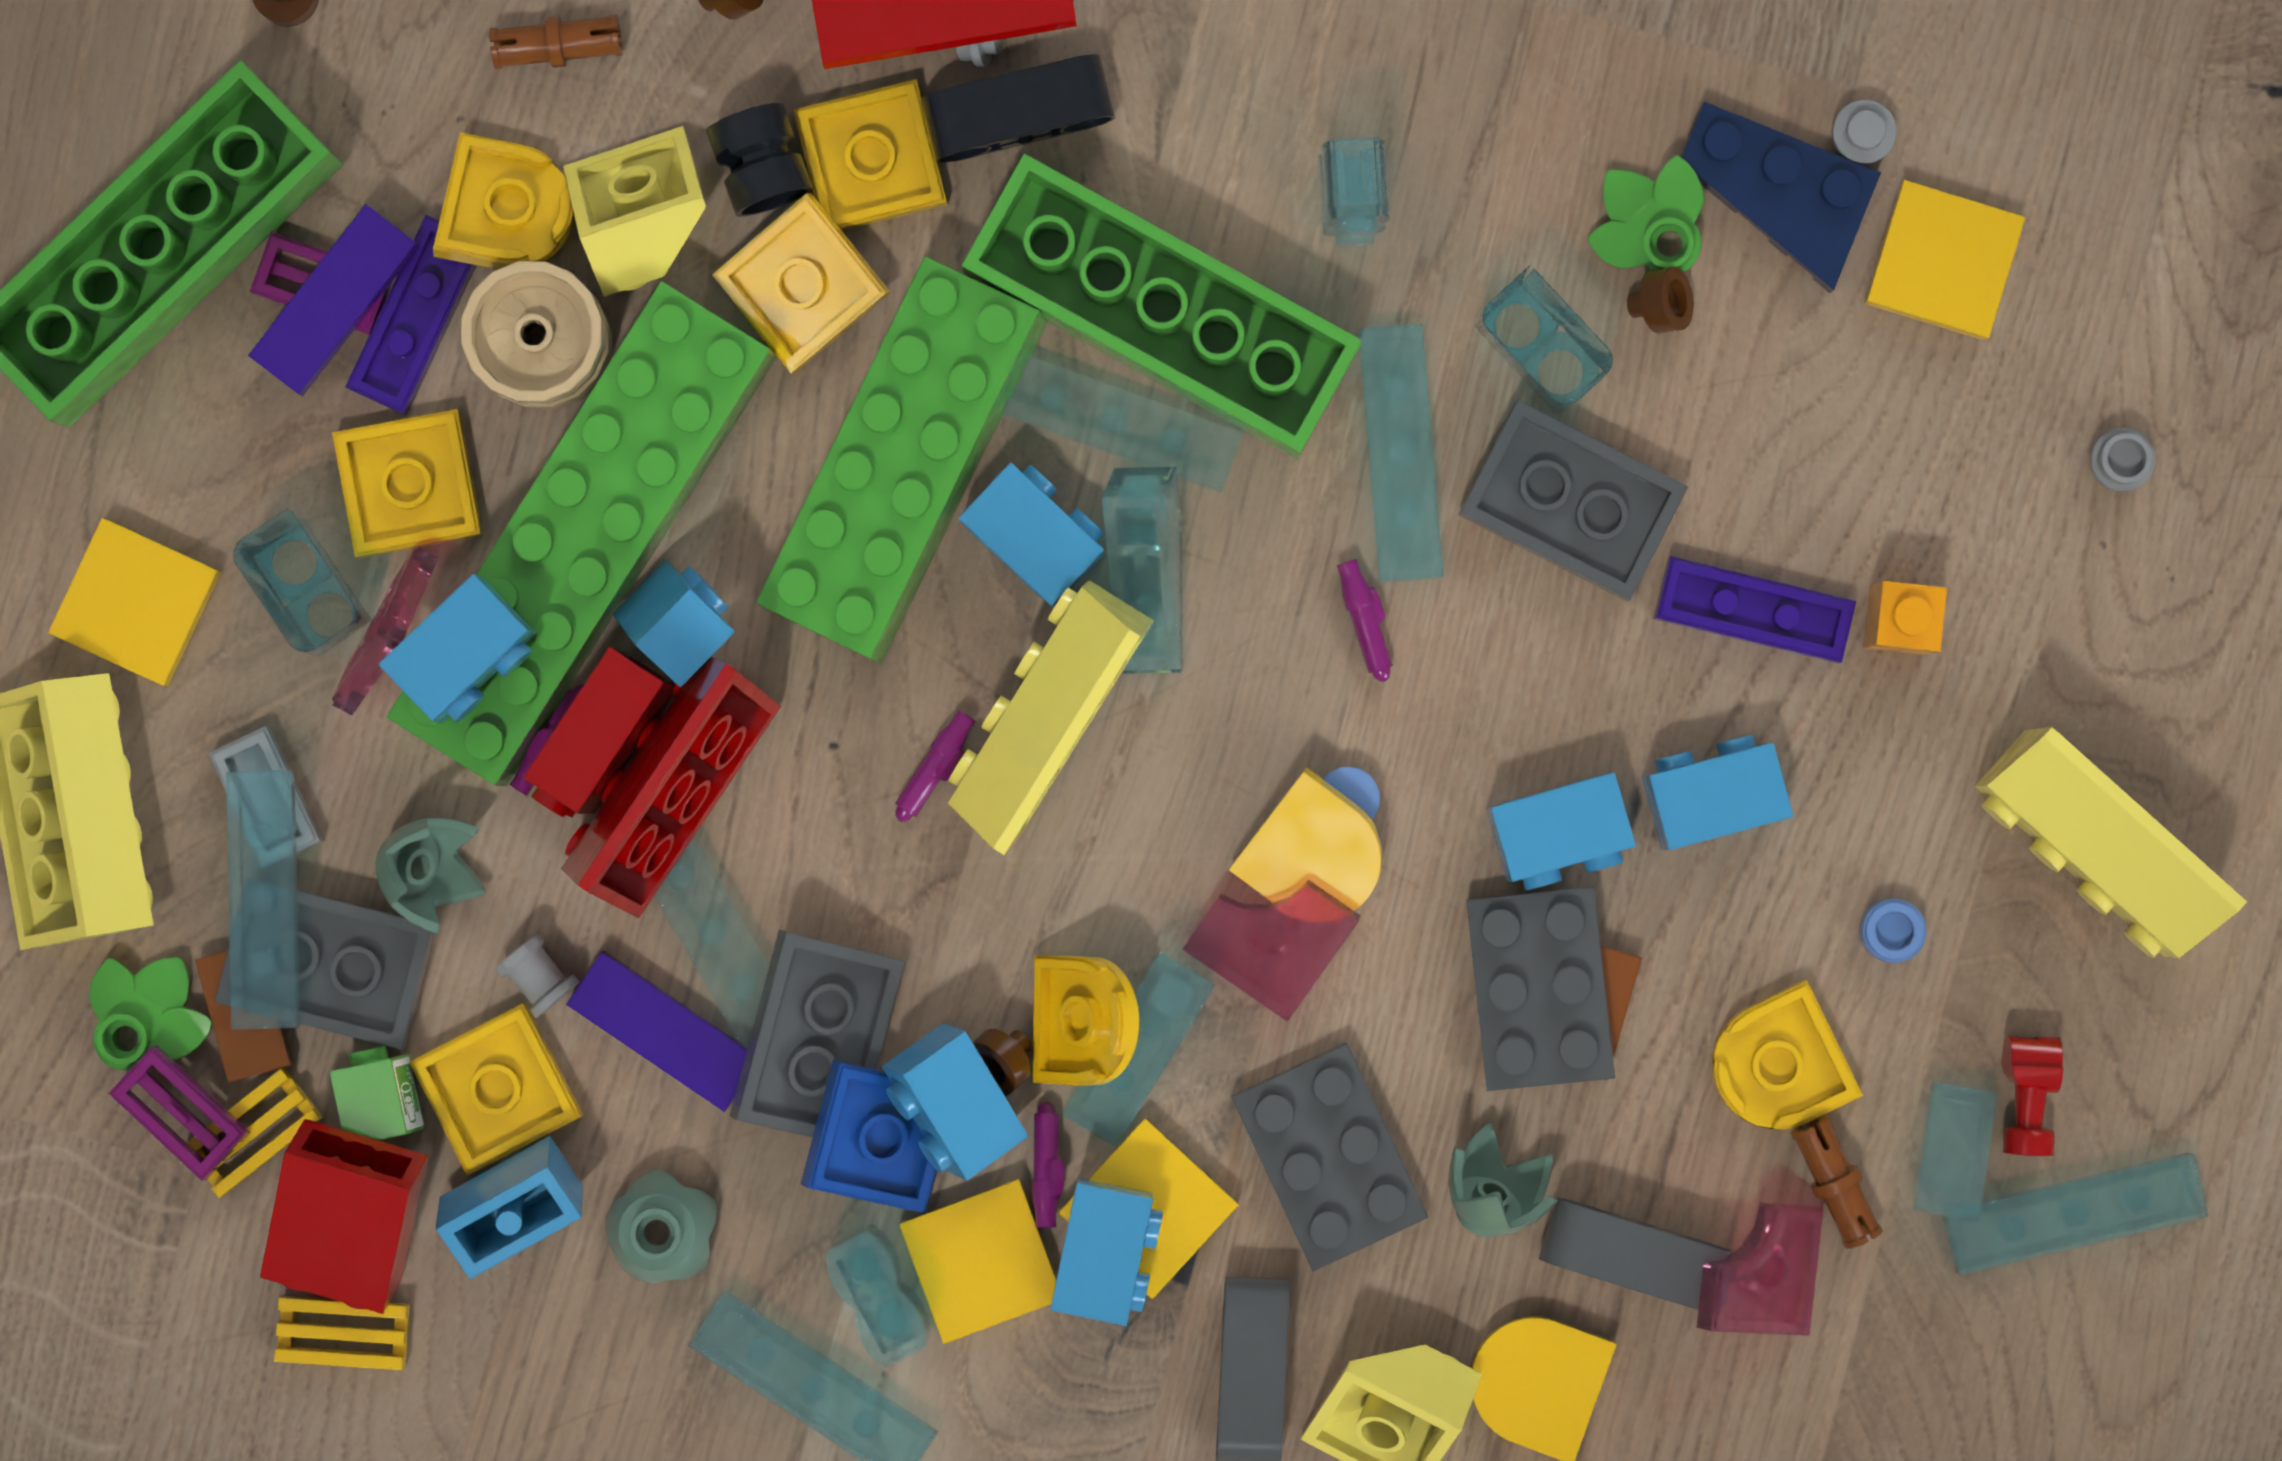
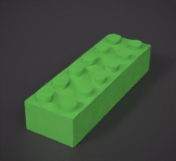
(156, 243)
(1161, 306)
(902, 460)

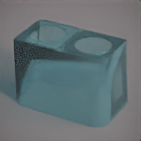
(1551, 313)
(254, 559)

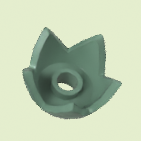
(423, 869)
(1493, 1196)
(686, 1212)

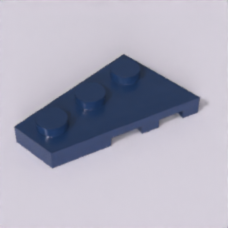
(1784, 187)

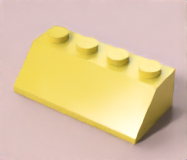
(1047, 714)
(69, 814)
(2107, 844)

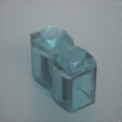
(1353, 190)
(887, 1310)

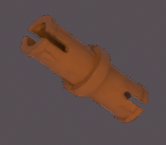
(555, 41)
(1836, 1182)

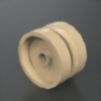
(497, 335)

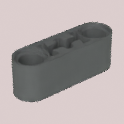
(1627, 1252)
(1252, 1369)

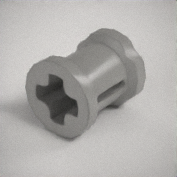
(537, 975)

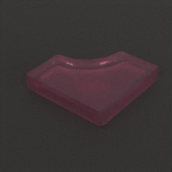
(385, 630)
(1273, 948)
(1767, 1280)

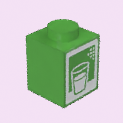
(377, 1095)

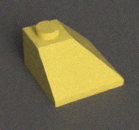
(635, 208)
(1395, 1407)

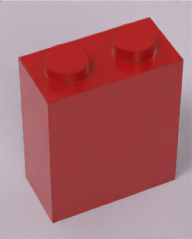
(597, 734)
(343, 1216)

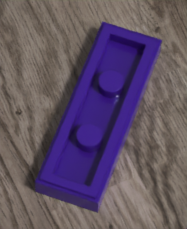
(333, 300)
(410, 325)
(1754, 610)
(660, 1029)

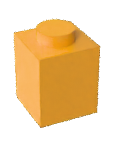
(1905, 618)

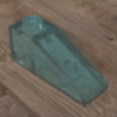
(1146, 560)
(1167, 1007)

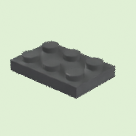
(1573, 500)
(355, 970)
(1540, 989)
(814, 1008)
(1329, 1156)

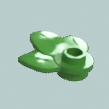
(1646, 211)
(151, 1005)

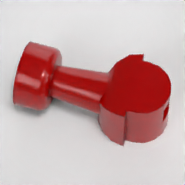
(2035, 1069)

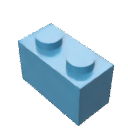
(1033, 533)
(675, 620)
(459, 651)
(1716, 794)
(1561, 829)
(953, 1102)
(509, 1207)
(1104, 1252)

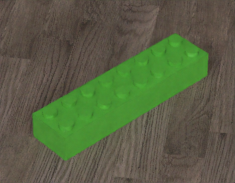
(601, 516)

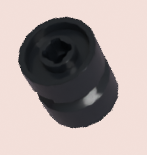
(759, 158)

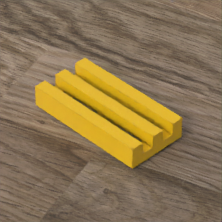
(296, 1097)
(287, 1329)

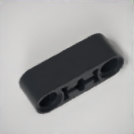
(1017, 108)

